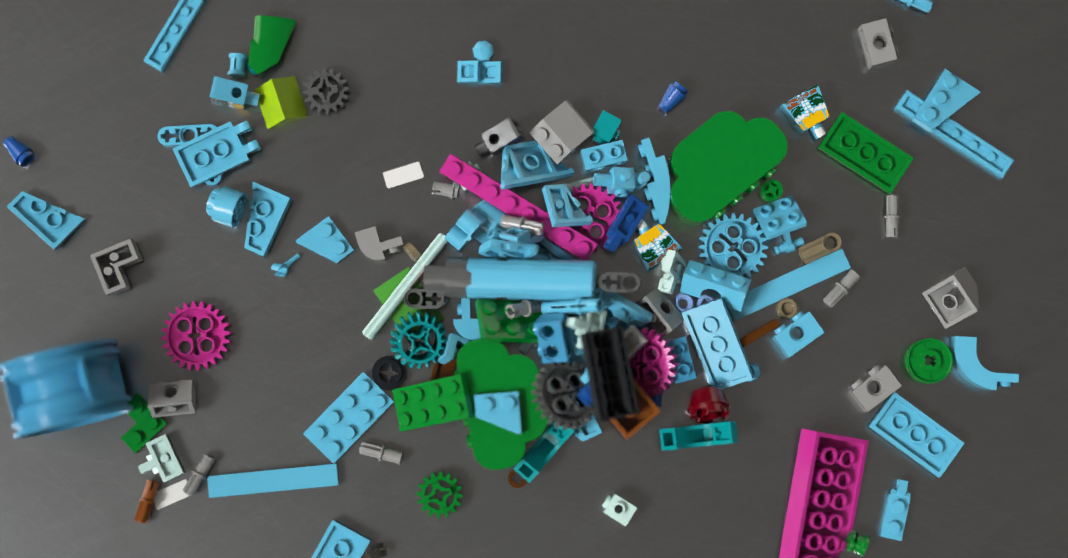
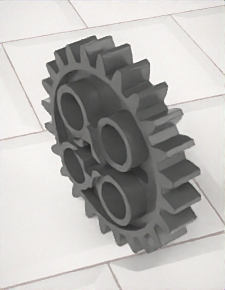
(559, 374)

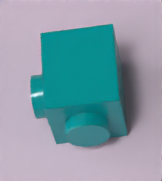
(606, 128)

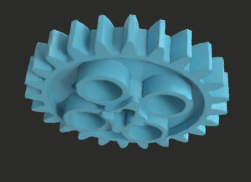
(746, 233)

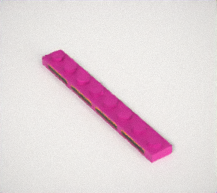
(516, 205)

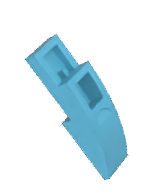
(659, 188)

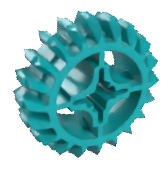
(422, 332)

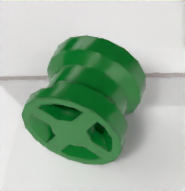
(773, 187)
(857, 543)

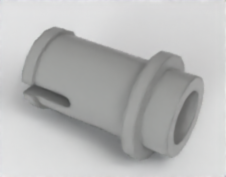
(444, 189)

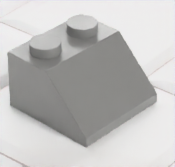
(561, 132)

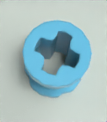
(237, 65)

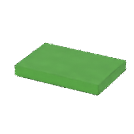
(386, 289)

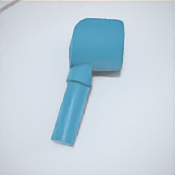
(283, 268)

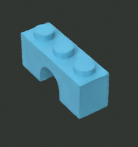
(730, 286)

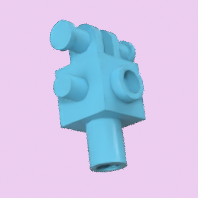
(621, 180)

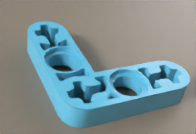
(173, 142)

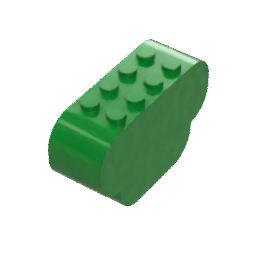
(721, 164)
(494, 371)

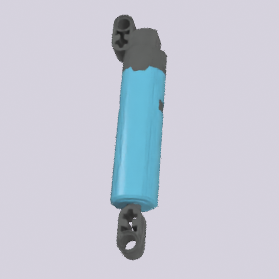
(514, 280)

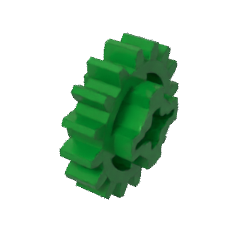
(436, 485)

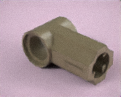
(818, 248)

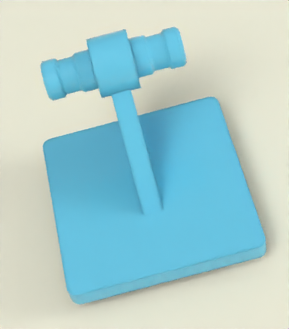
(780, 219)

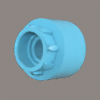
(226, 206)

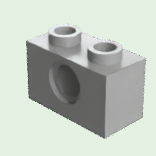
(874, 55)
(665, 314)
(886, 382)
(172, 398)

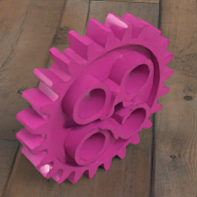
(595, 198)
(216, 334)
(662, 364)

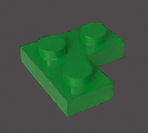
(145, 427)

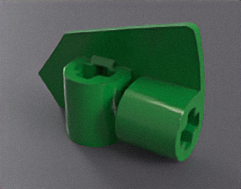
(269, 41)

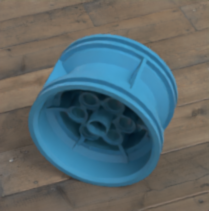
(65, 388)

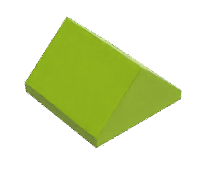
(281, 101)

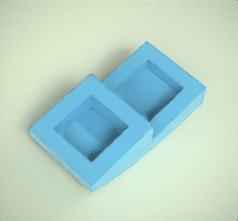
(480, 72)
(520, 236)

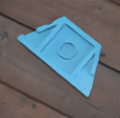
(529, 164)

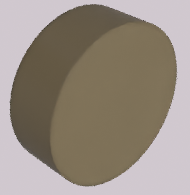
(412, 251)
(787, 308)

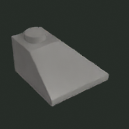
(953, 297)

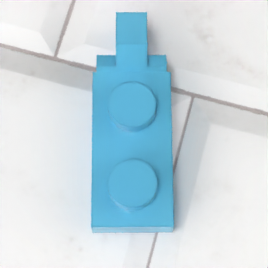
(625, 309)
(895, 512)

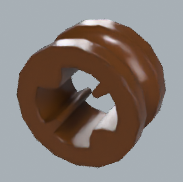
(513, 483)

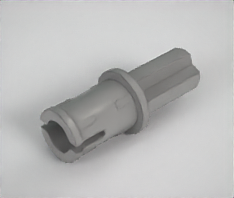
(892, 216)
(535, 227)
(841, 288)
(524, 308)
(381, 452)
(198, 475)

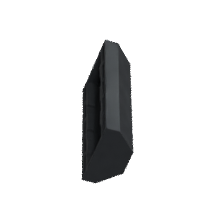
(609, 374)

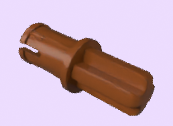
(146, 502)

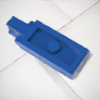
(625, 222)

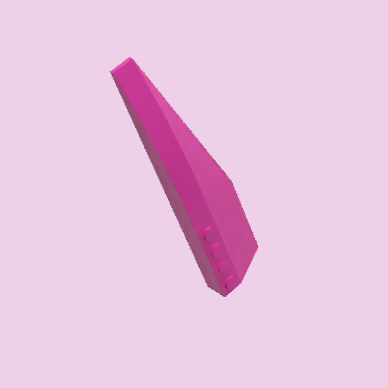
(823, 495)

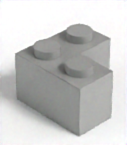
(111, 264)

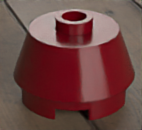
(708, 404)

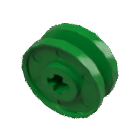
(941, 362)

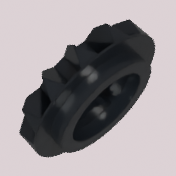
(381, 379)

